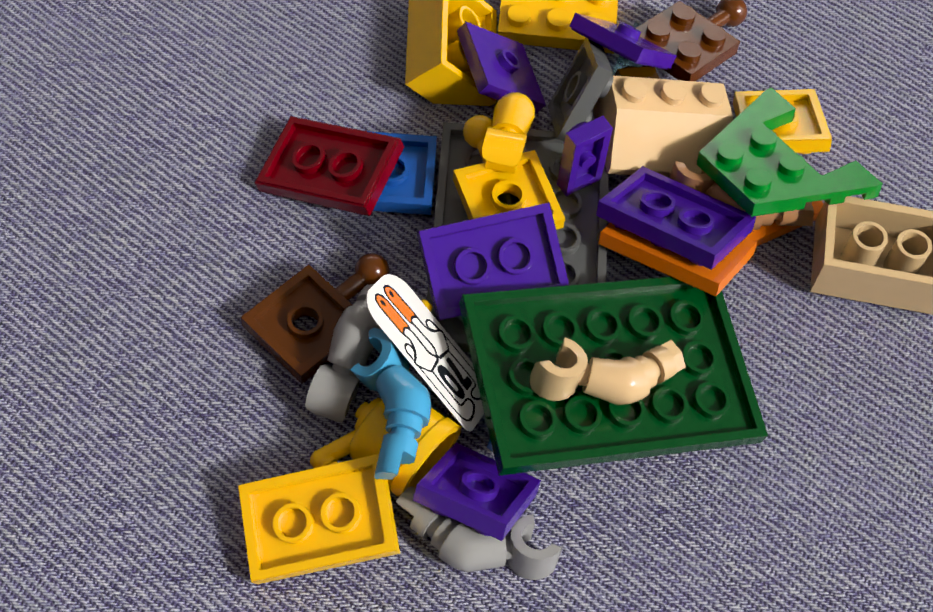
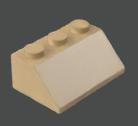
(661, 122)

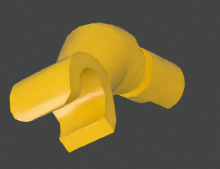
(508, 134)

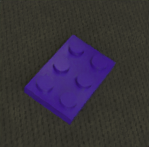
(676, 217)
(491, 255)

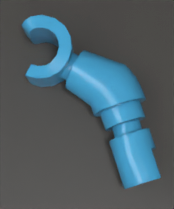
(405, 404)

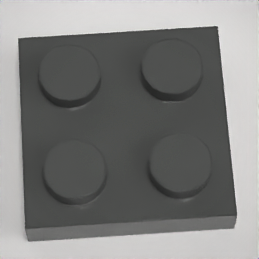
(580, 88)

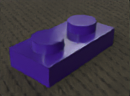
(584, 155)

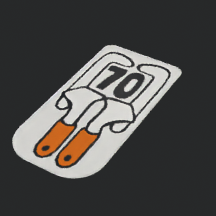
(427, 347)

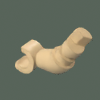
(607, 379)

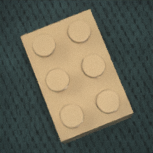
(874, 254)

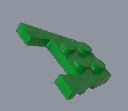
(766, 173)

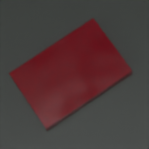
(330, 165)

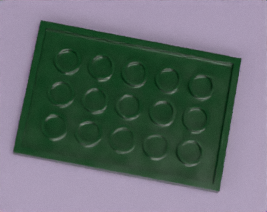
(694, 410)

